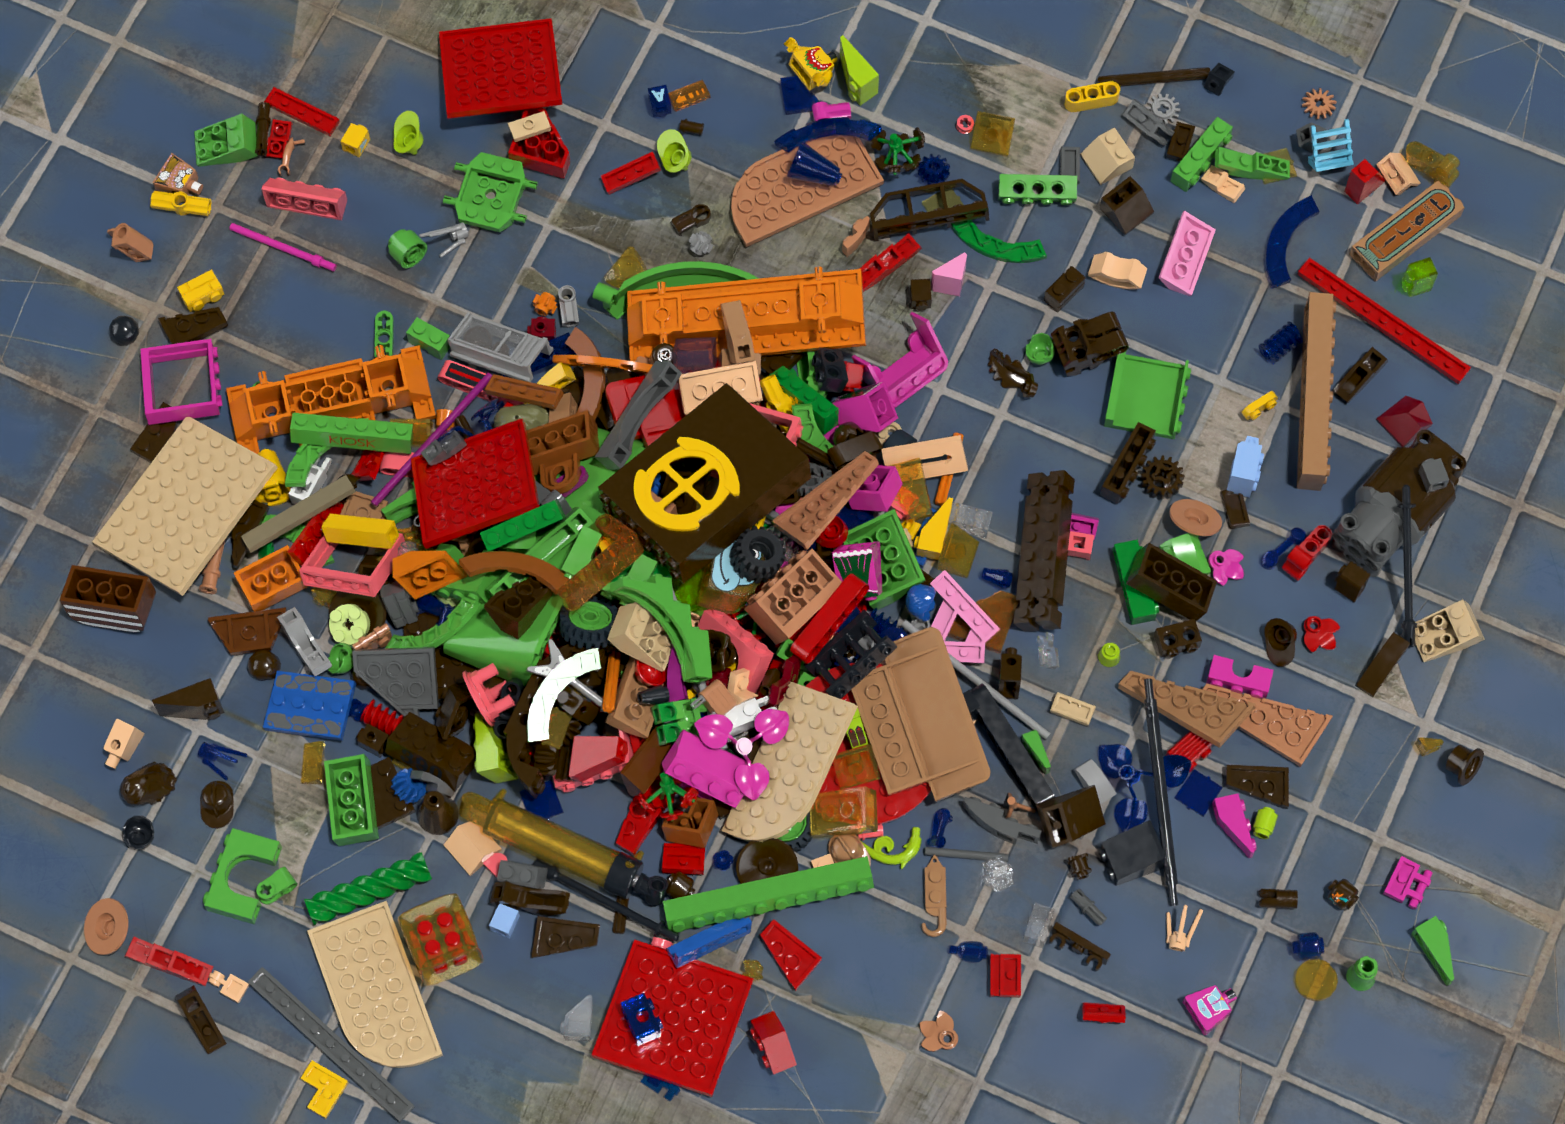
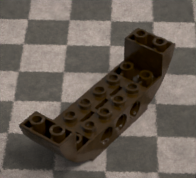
(516, 729)

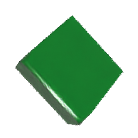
(266, 550)

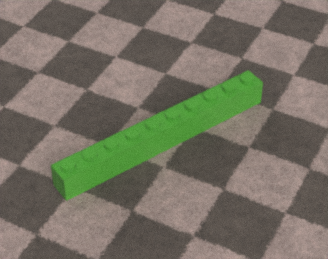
(768, 894)

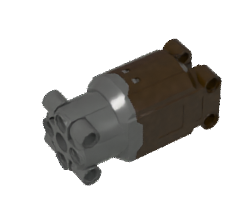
(1375, 525)

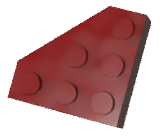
(543, 151)

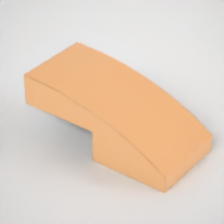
(1222, 184)

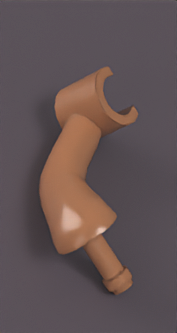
(287, 154)

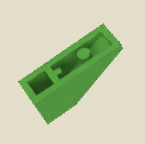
(1434, 942)

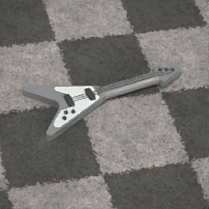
(556, 659)

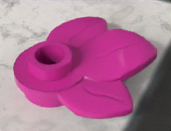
(1228, 567)

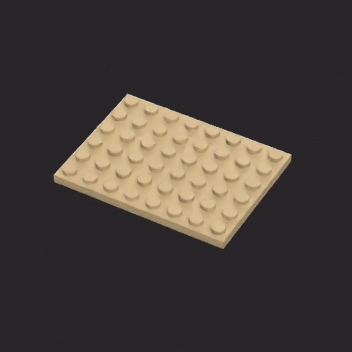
(185, 505)

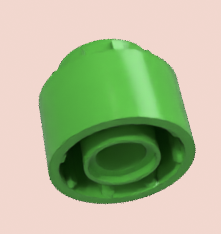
(407, 248)

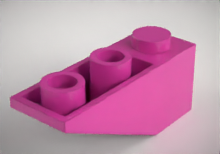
(1231, 818)

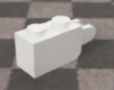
(314, 482)
(744, 714)

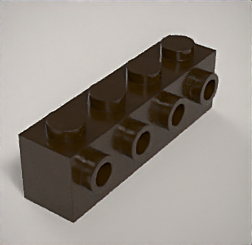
(1128, 462)

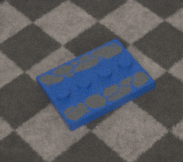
(309, 705)

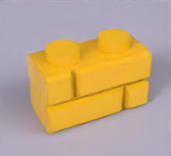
(201, 291)

